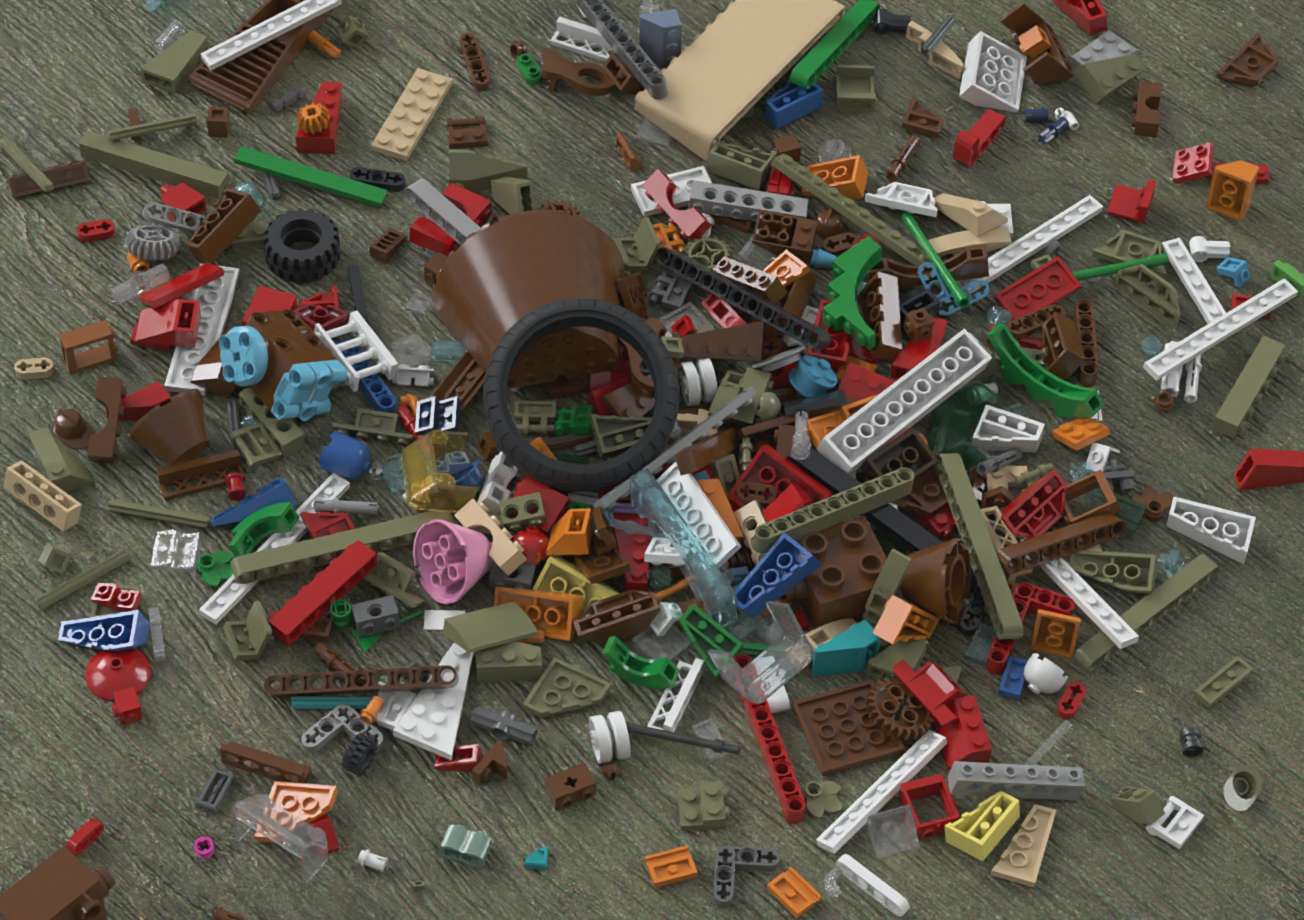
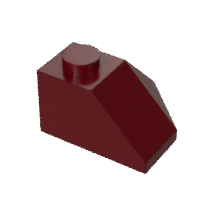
(328, 318)

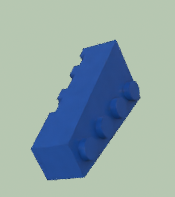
(775, 575)

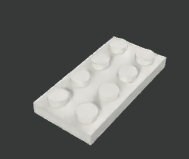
(682, 180)

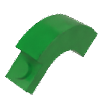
(260, 524)
(637, 670)

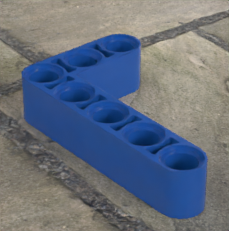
(372, 386)

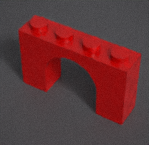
(431, 236)

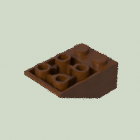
(782, 232)

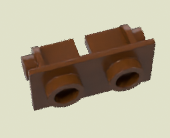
(978, 483)

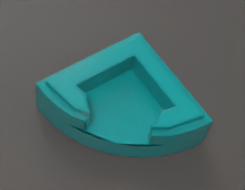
(537, 859)

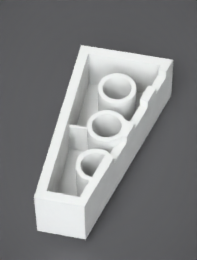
(1213, 527)

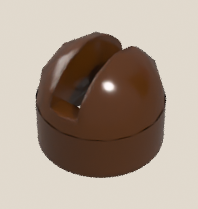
(610, 770)

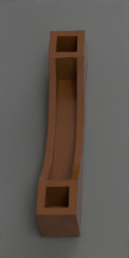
(966, 265)

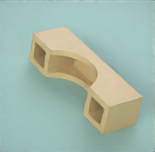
(503, 551)

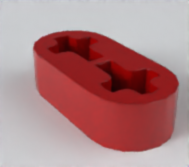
(95, 230)
(1068, 699)
(84, 836)

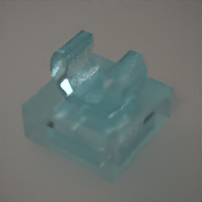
(1171, 563)

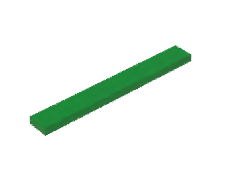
(310, 176)

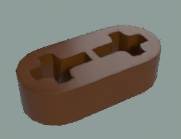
(134, 120)
(839, 243)
(757, 496)

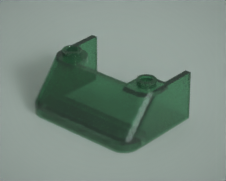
(953, 421)

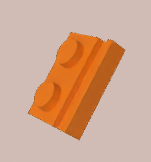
(670, 866)
(793, 892)

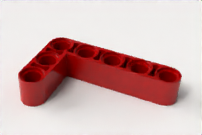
(1027, 599)

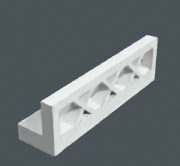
(579, 32)
(679, 701)

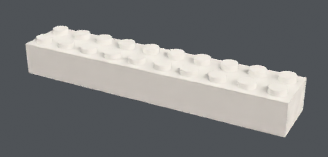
(904, 402)

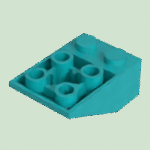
(846, 651)

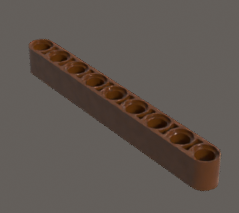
(351, 678)

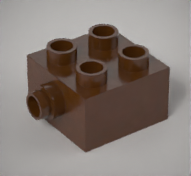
(847, 574)
(58, 891)

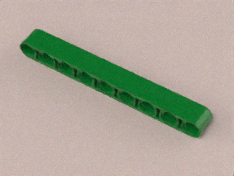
(833, 43)

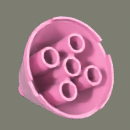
(450, 559)

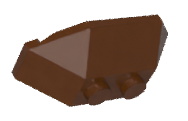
(617, 616)

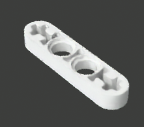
(873, 885)

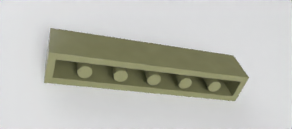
(1249, 386)

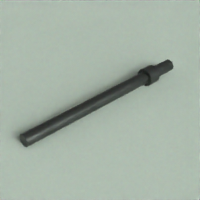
(717, 745)

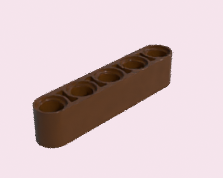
(1085, 326)

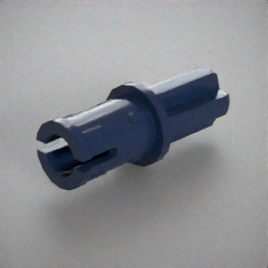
(1053, 130)

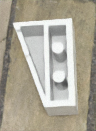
(1004, 431)

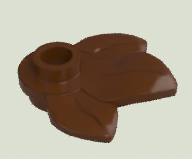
(1154, 502)

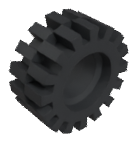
(359, 754)

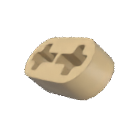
(34, 368)

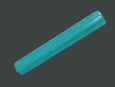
(329, 702)

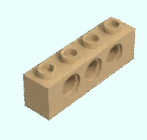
(42, 495)
(747, 518)

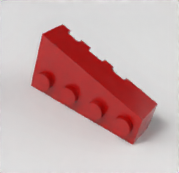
(325, 142)

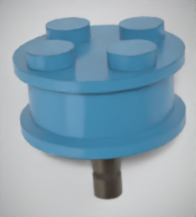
(812, 377)

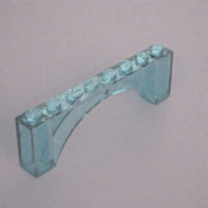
(653, 503)

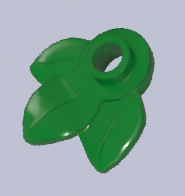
(217, 569)

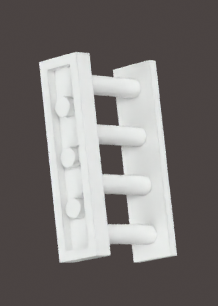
(366, 338)

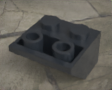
(916, 300)

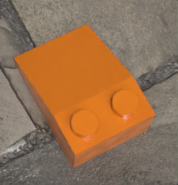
(844, 174)
(1055, 633)

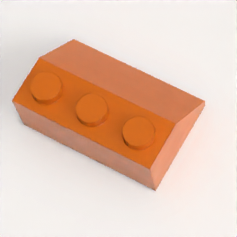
(1232, 188)

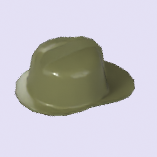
(1242, 787)

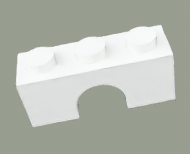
(495, 484)

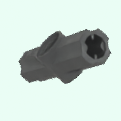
(504, 725)

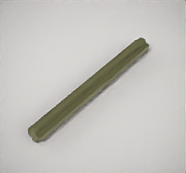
(26, 164)

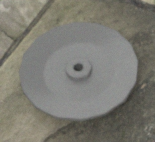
(780, 359)

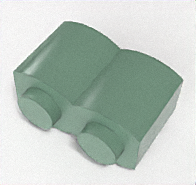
(465, 845)

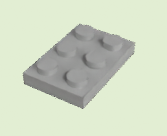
(1103, 48)

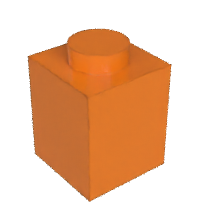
(1034, 42)

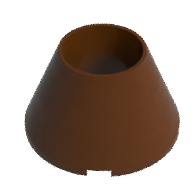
(175, 430)
(939, 579)

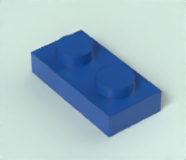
(1013, 678)

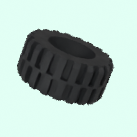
(301, 264)

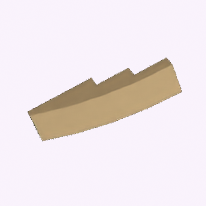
(941, 56)
(957, 242)

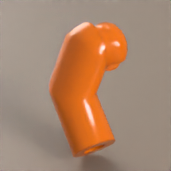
(409, 400)

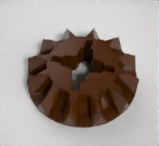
(779, 345)

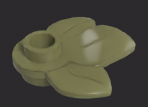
(824, 800)

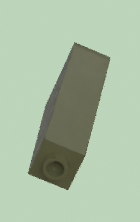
(175, 63)

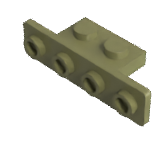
(376, 424)
(394, 579)

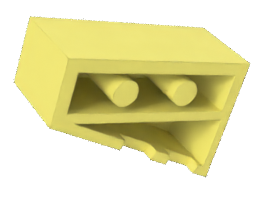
(985, 826)

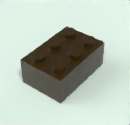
(905, 452)

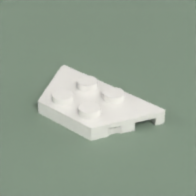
(906, 198)

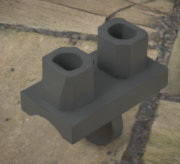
(1116, 474)

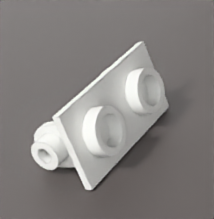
(420, 374)

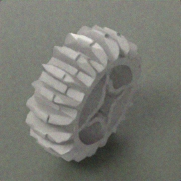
(153, 242)

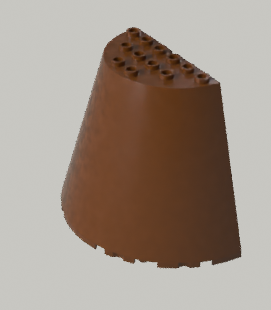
(521, 267)

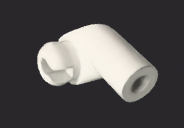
(1073, 123)

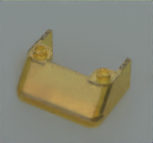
(423, 483)

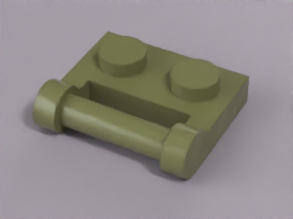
(259, 441)

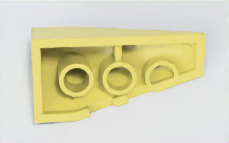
(566, 577)

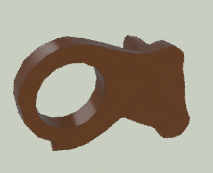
(559, 68)
(635, 360)

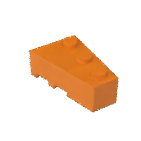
(717, 496)

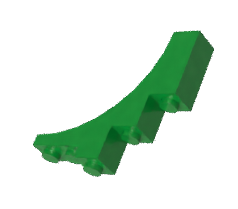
(849, 273)
(1020, 368)

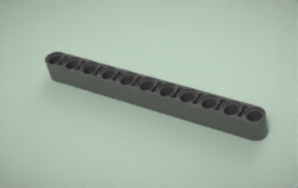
(625, 47)

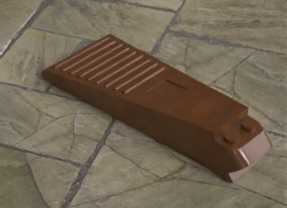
(251, 76)

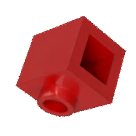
(126, 706)

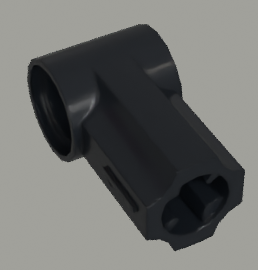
(885, 22)

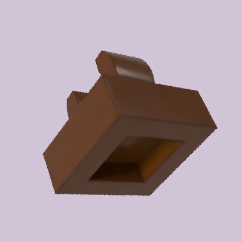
(487, 446)

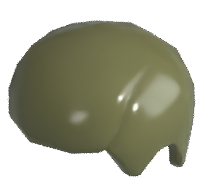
(769, 407)

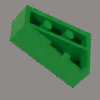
(707, 635)

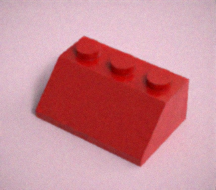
(966, 736)

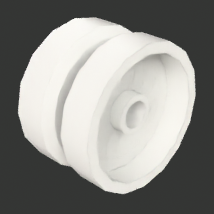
(698, 382)
(609, 737)

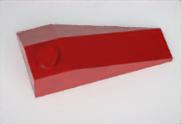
(839, 347)

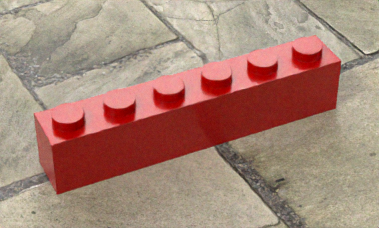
(321, 592)

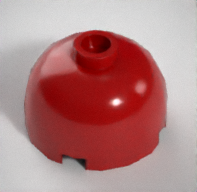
(534, 544)

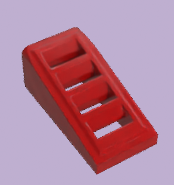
(460, 765)

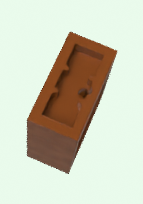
(85, 336)
(1085, 485)

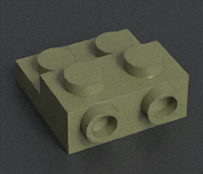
(703, 807)

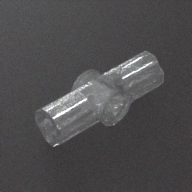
(139, 283)

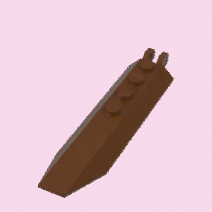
(461, 381)

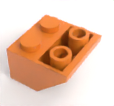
(572, 534)

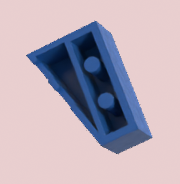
(792, 103)

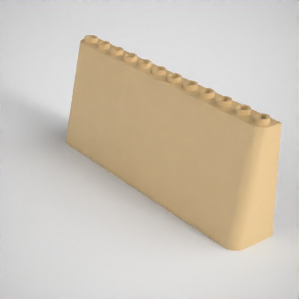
(734, 66)

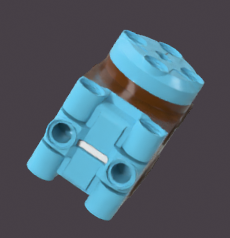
(281, 364)

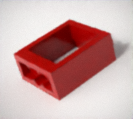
(924, 788)

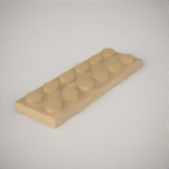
(411, 114)

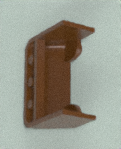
(1049, 65)

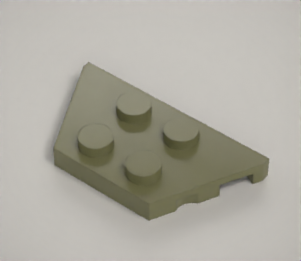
(1128, 247)

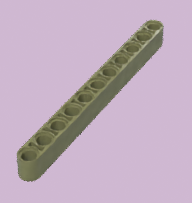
(324, 549)
(981, 549)

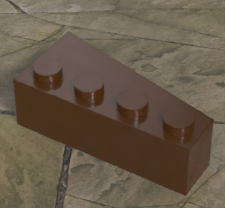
(223, 225)

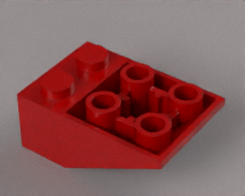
(170, 324)

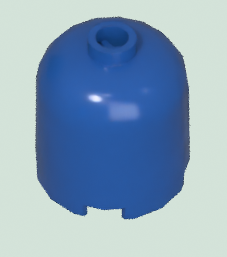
(345, 457)

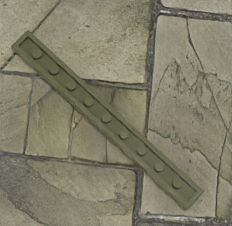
(850, 210)

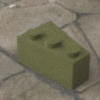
(1109, 75)
(740, 165)
(762, 383)
(509, 662)

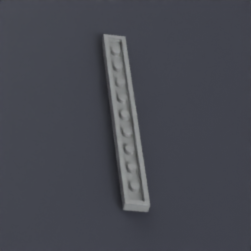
(667, 456)

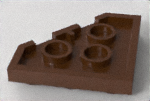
(633, 292)

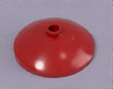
(105, 678)

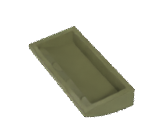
(489, 627)

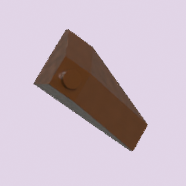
(209, 372)

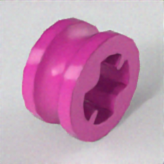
(202, 841)

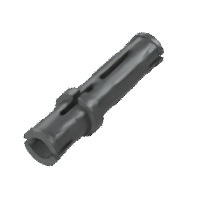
(995, 463)

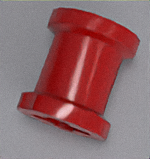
(235, 486)

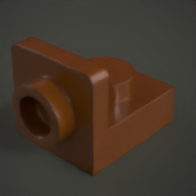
(996, 497)

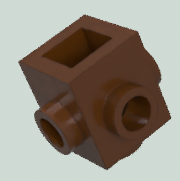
(918, 325)

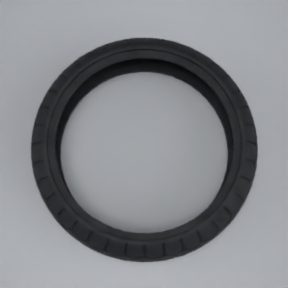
(581, 313)

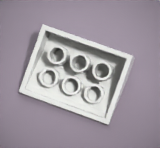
(992, 74)

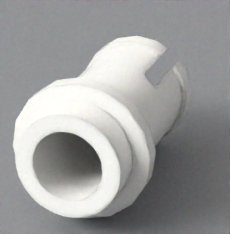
(372, 860)

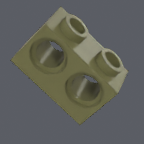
(522, 506)

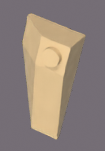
(969, 213)

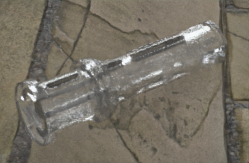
(801, 439)

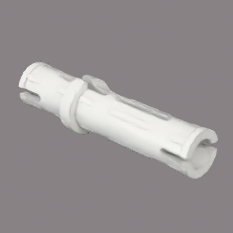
(1191, 392)

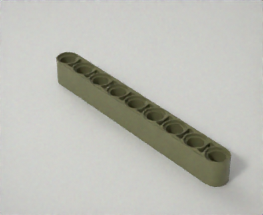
(835, 509)
(1150, 609)

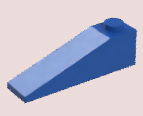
(107, 632)

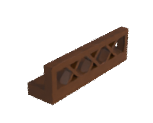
(60, 176)
(199, 471)
(264, 763)

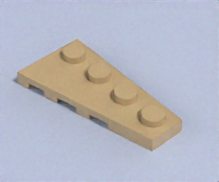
(1025, 853)

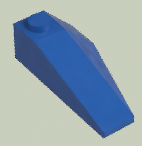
(272, 493)

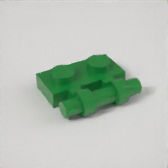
(574, 420)

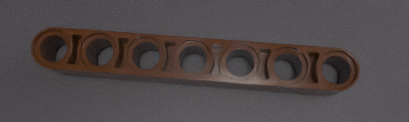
(707, 450)
(1061, 542)

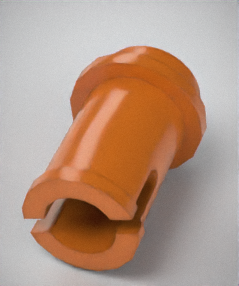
(369, 714)

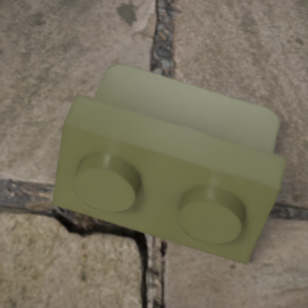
(639, 251)
(248, 637)

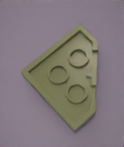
(564, 690)

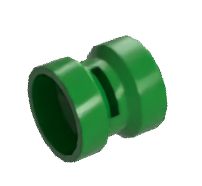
(341, 614)

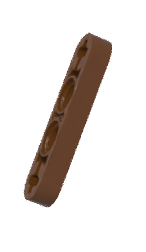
(474, 61)
(1031, 319)

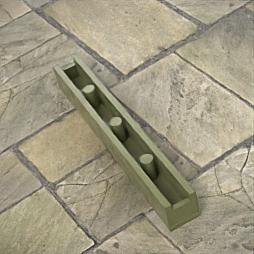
(153, 164)

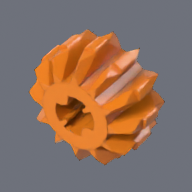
(313, 118)

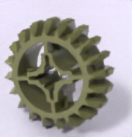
(708, 251)

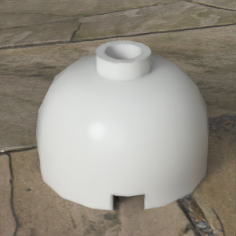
(1043, 675)

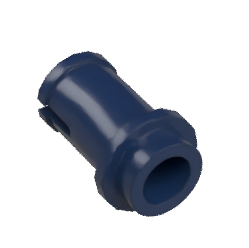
(1037, 114)

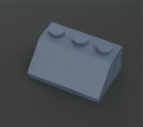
(660, 36)

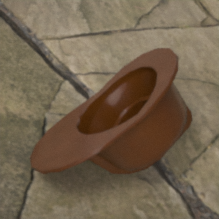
(828, 225)
(72, 428)

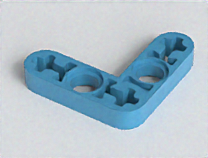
(944, 296)

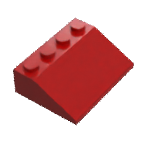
(774, 469)

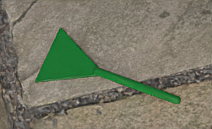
(367, 641)

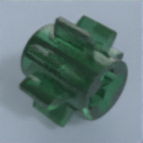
(659, 577)

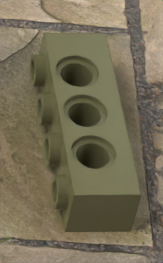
(283, 431)

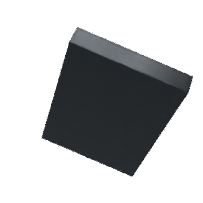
(815, 402)

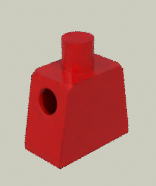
(183, 198)

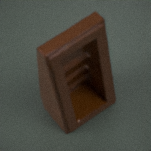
(385, 254)

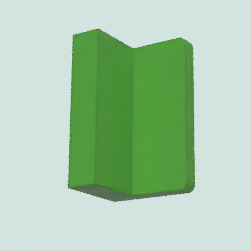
(1294, 277)

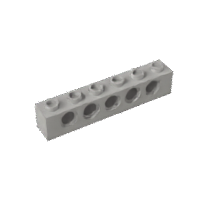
(742, 202)
(1016, 780)

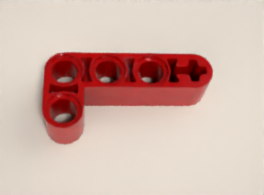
(972, 144)

